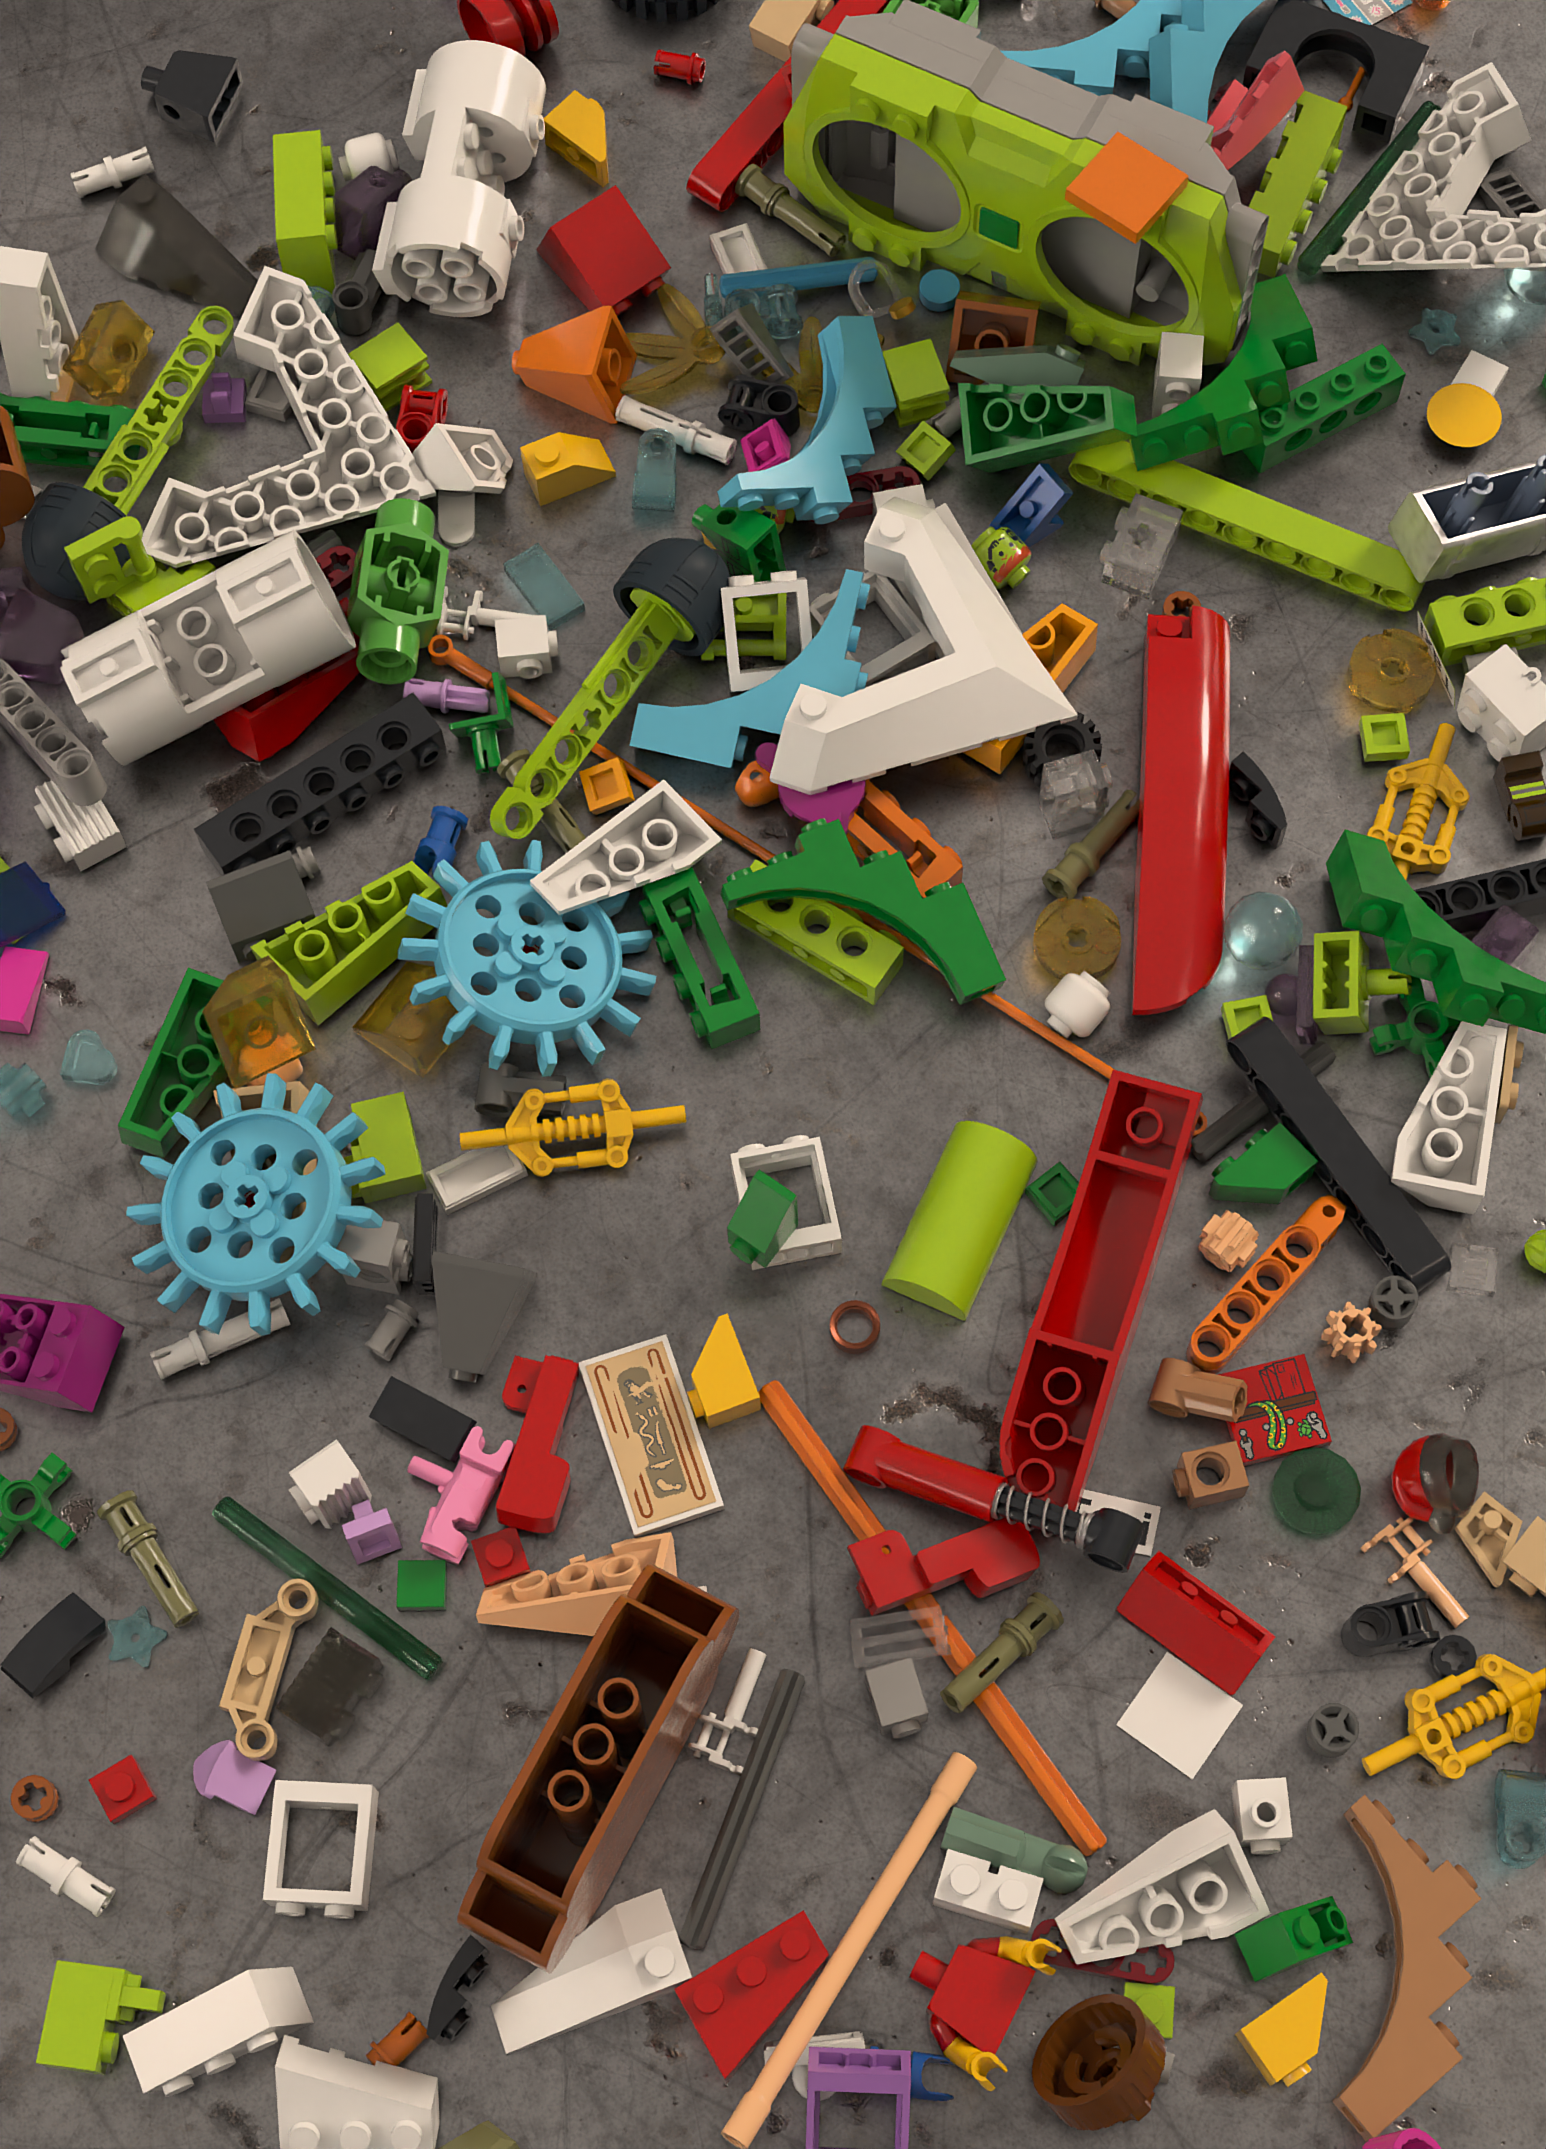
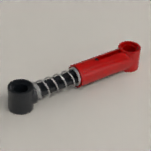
(884, 1460)

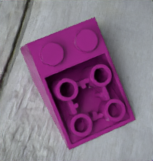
(55, 1351)

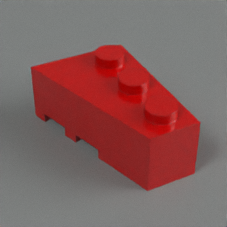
(751, 1990)

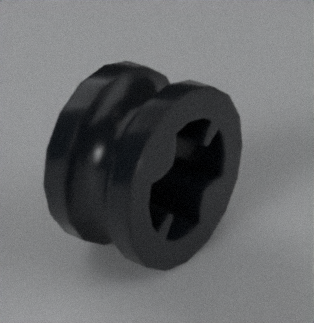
(1462, 1648)

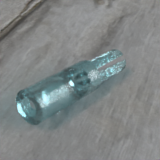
(712, 300)

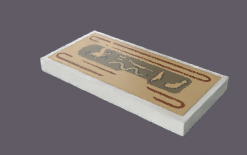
(651, 1436)

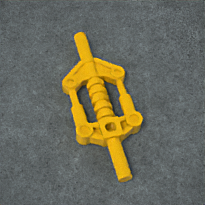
(1430, 779)
(524, 1133)
(1431, 1734)

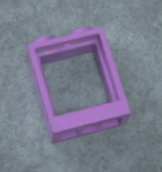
(858, 2072)

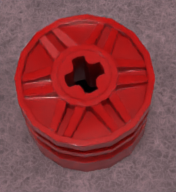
(510, 22)

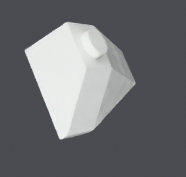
(636, 847)
(1450, 1132)
(1174, 1891)
(608, 1968)

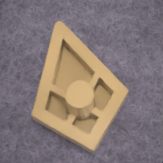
(1489, 1535)

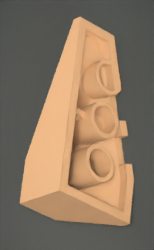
(578, 1594)

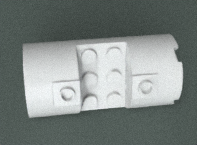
(453, 229)
(207, 648)

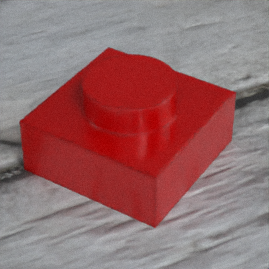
(500, 1556)
(122, 1789)

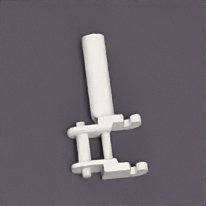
(473, 616)
(733, 1714)

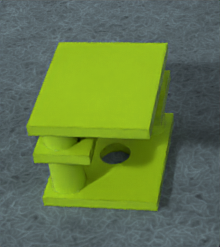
(390, 363)
(916, 382)

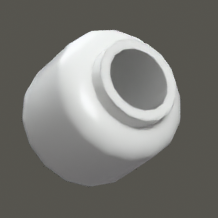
(367, 152)
(1077, 1005)

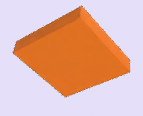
(1126, 187)

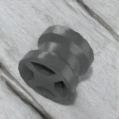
(1396, 1293)
(1338, 1722)

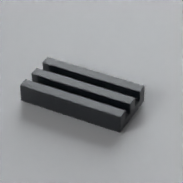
(424, 1243)

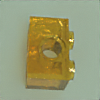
(109, 350)

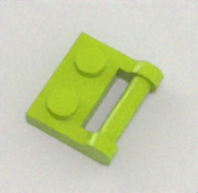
(97, 562)
(757, 614)

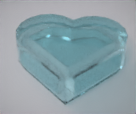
(87, 1059)

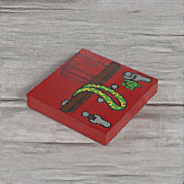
(1279, 1412)

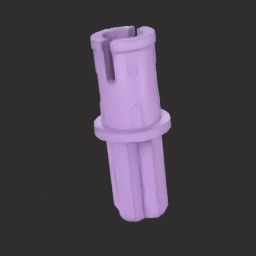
(448, 696)

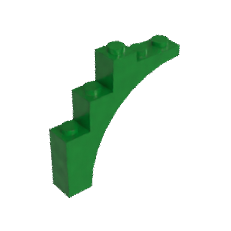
(1256, 379)
(828, 870)
(1421, 944)

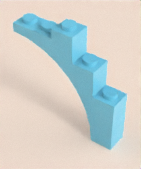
(1109, 52)
(1187, 53)
(852, 402)
(714, 730)

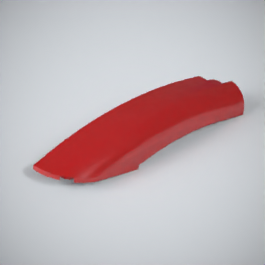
(1182, 809)
(1097, 1288)

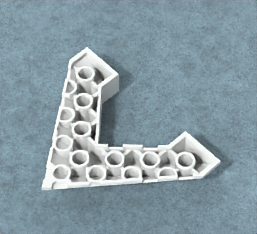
(1421, 202)
(354, 454)
(975, 694)

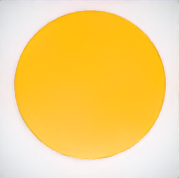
(1464, 415)

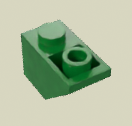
(1265, 1172)
(1293, 1938)

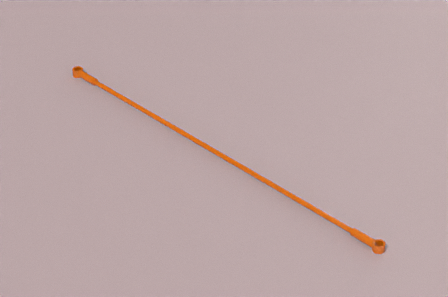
(484, 678)

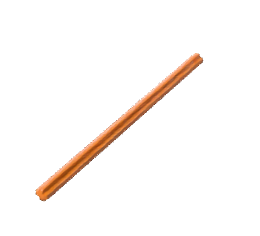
(991, 1701)

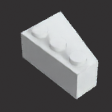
(217, 2029)
(352, 2104)

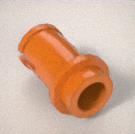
(398, 2042)

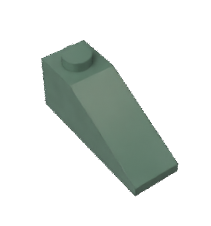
(1022, 365)

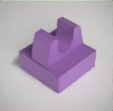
(224, 399)

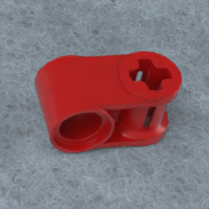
(420, 413)

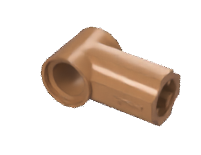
(1185, 1389)

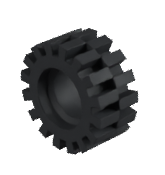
(1074, 731)

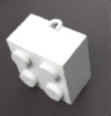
(1505, 704)

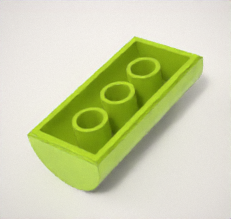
(961, 1218)

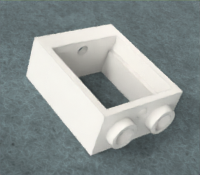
(743, 587)
(912, 653)
(793, 1153)
(328, 1797)

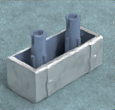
(1473, 521)

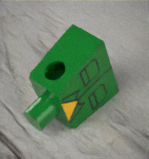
(742, 539)

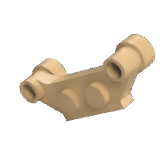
(260, 1664)

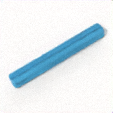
(799, 276)

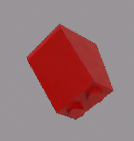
(605, 253)

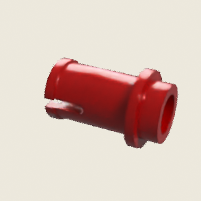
(681, 66)

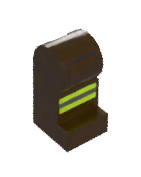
(1523, 794)

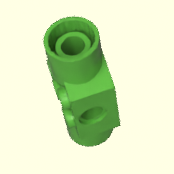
(396, 590)

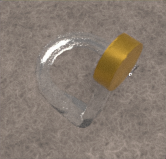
(901, 306)

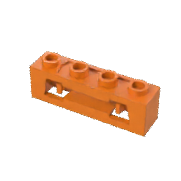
(928, 860)

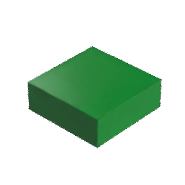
(1054, 1193)
(421, 1585)

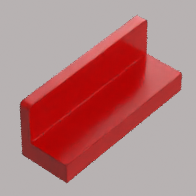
(1195, 1623)

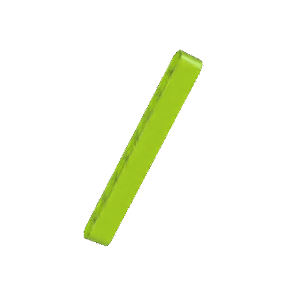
(1256, 524)

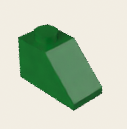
(762, 1220)

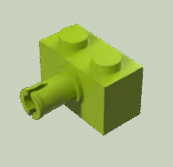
(1346, 983)

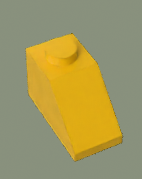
(579, 135)
(564, 465)
(722, 1379)
(1287, 2034)

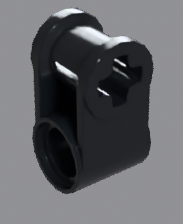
(758, 405)
(1399, 1624)

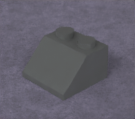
(260, 902)

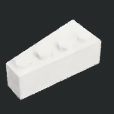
(34, 326)

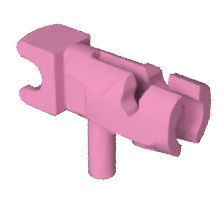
(463, 1494)

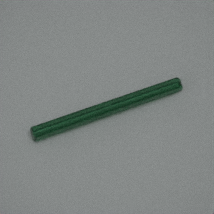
(1331, 234)
(328, 1588)

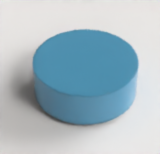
(939, 290)

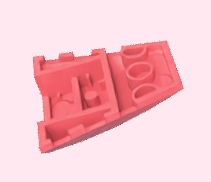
(1247, 115)

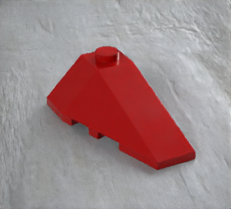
(284, 712)

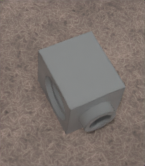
(896, 1698)

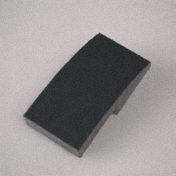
(1265, 812)
(422, 1419)
(46, 1649)
(449, 2007)

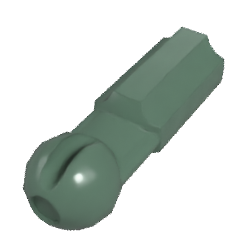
(1059, 1864)

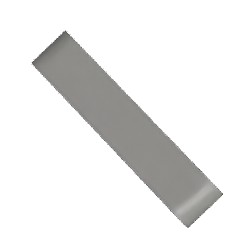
(48, 740)

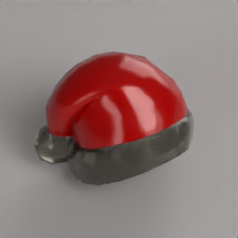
(1436, 1480)

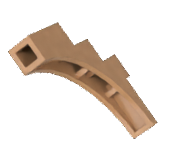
(1423, 1905)

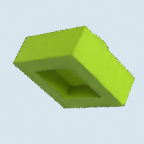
(925, 450)
(1384, 737)
(1243, 1013)
(1155, 2002)

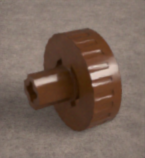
(1116, 2080)

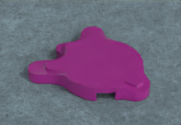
(834, 804)

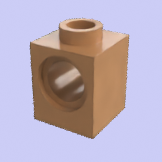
(1225, 1461)

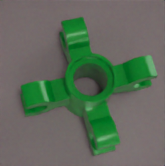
(1406, 1034)
(49, 1477)

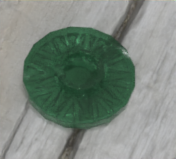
(1316, 1491)

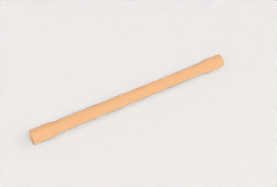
(758, 2100)

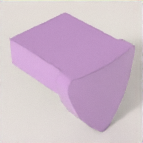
(232, 1777)

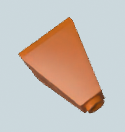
(579, 362)

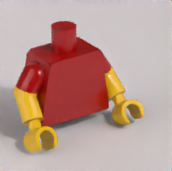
(979, 1997)

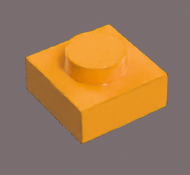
(606, 786)

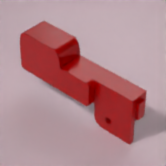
(535, 1476)
(984, 1558)

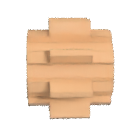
(1228, 1241)
(1358, 1342)

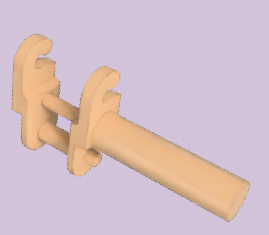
(1418, 1570)

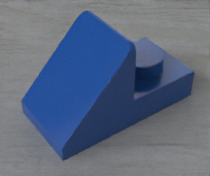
(1035, 506)

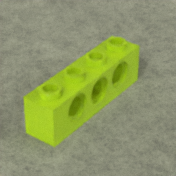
(1488, 607)
(862, 974)

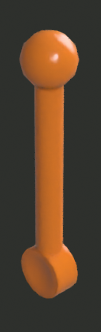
(1347, 99)

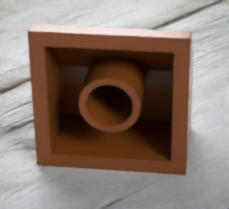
(990, 322)

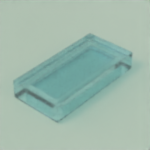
(544, 586)

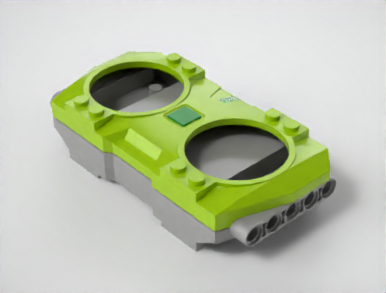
(967, 164)

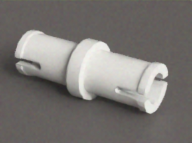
(112, 172)
(65, 1876)

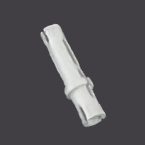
(691, 436)
(205, 1345)

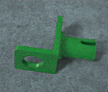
(484, 729)

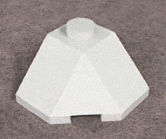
(463, 459)

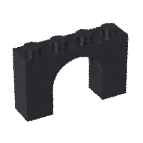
(1389, 60)

